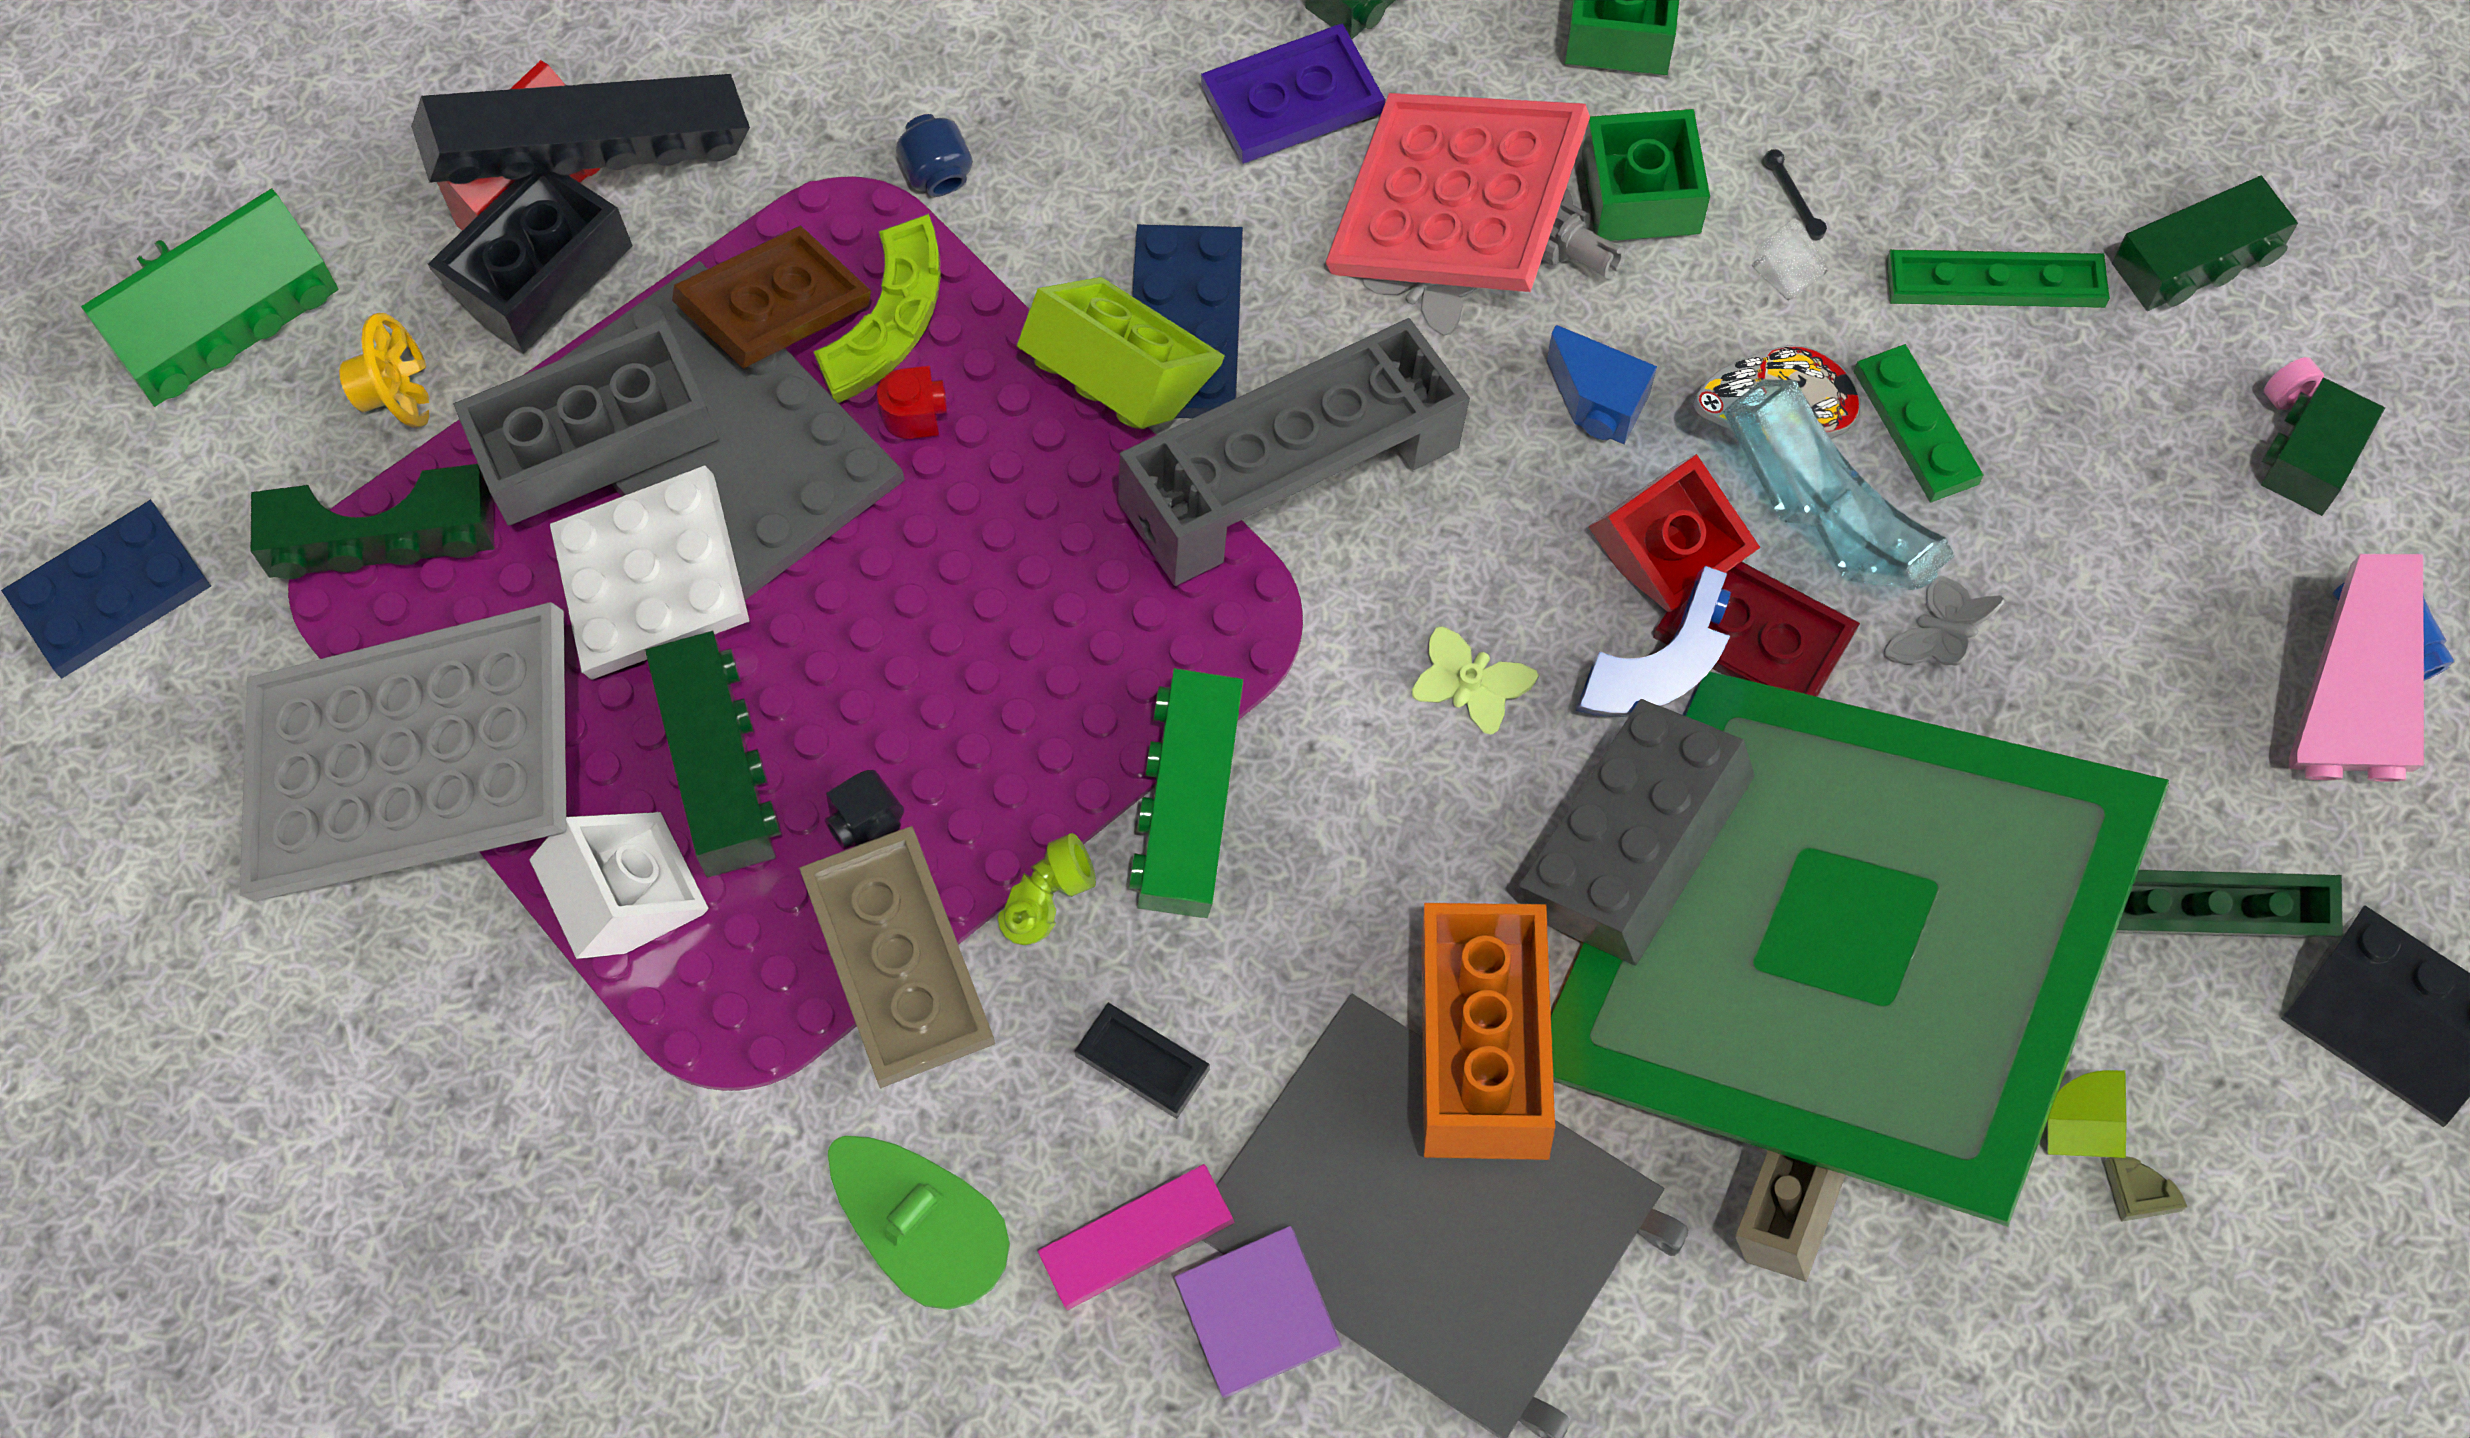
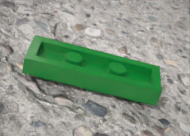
(1918, 423)

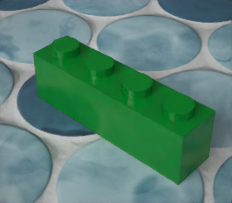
(1189, 793)

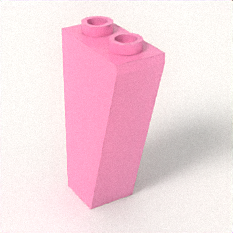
(2370, 677)

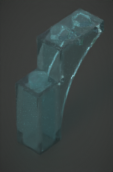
(1819, 488)

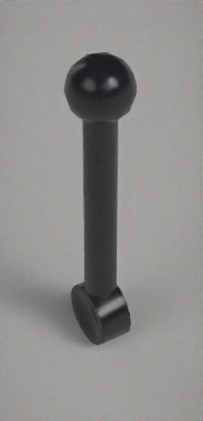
(1815, 227)

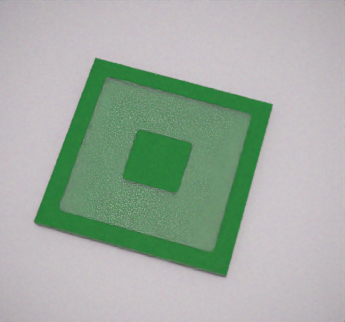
(1872, 949)

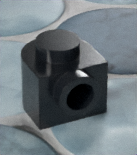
(862, 810)

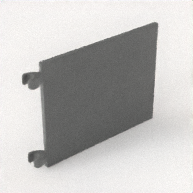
(1436, 1264)

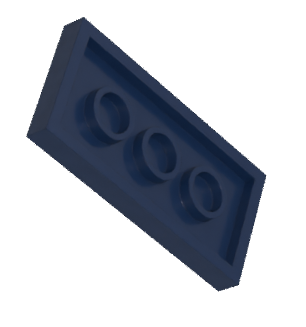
(1195, 283)

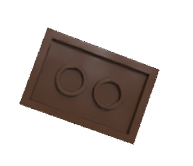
(771, 296)

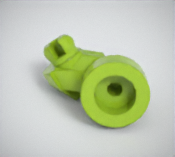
(1030, 906)

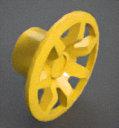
(381, 375)

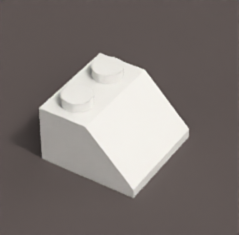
(616, 882)

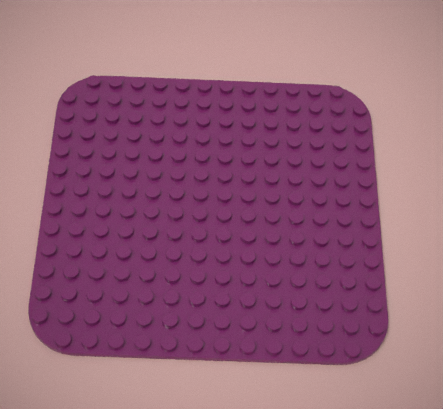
(962, 636)

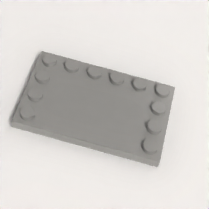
(404, 753)

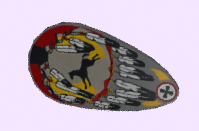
(1821, 379)

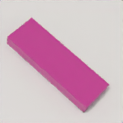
(1135, 1237)

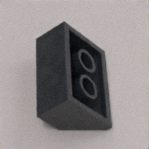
(532, 255)
(2391, 1013)

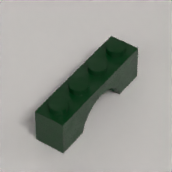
(441, 516)

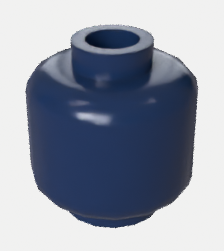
(934, 155)

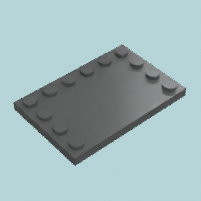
(785, 454)

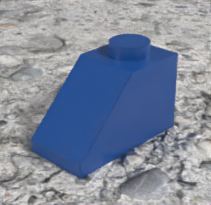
(1599, 384)

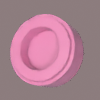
(2292, 379)

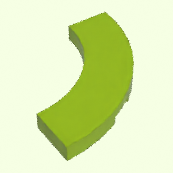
(898, 318)

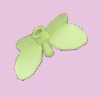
(1470, 683)

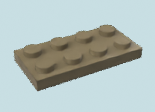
(897, 957)

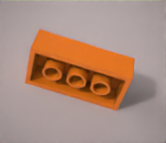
(1486, 1032)

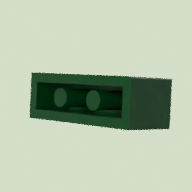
(2205, 244)

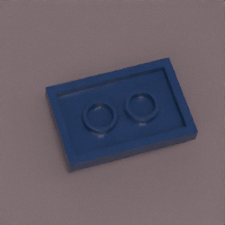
(105, 589)

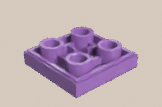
(1257, 1312)

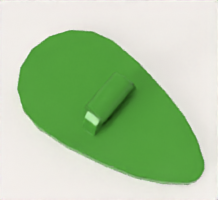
(919, 1222)

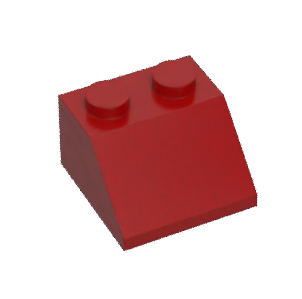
(1674, 531)

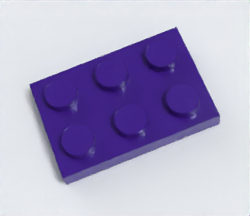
(1292, 93)

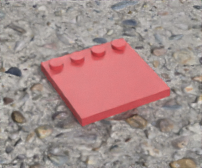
(1459, 191)

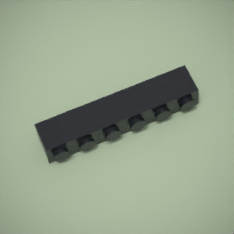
(578, 127)

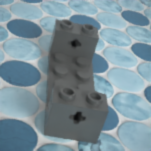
(1285, 438)

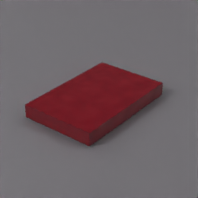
(1774, 633)

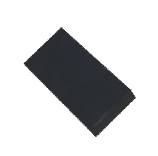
(1142, 1060)

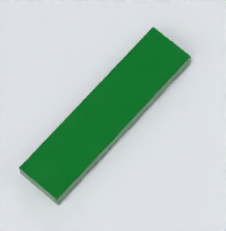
(1997, 278)

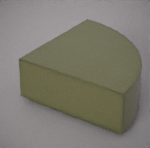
(2141, 1190)

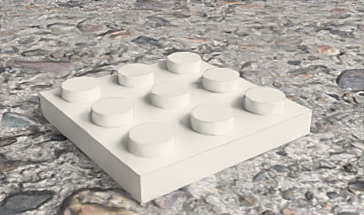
(648, 571)

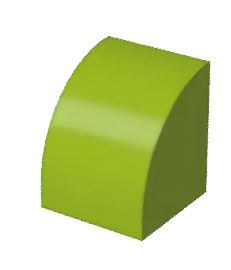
(2090, 1116)

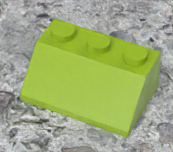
(1117, 350)

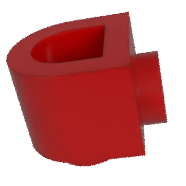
(911, 402)

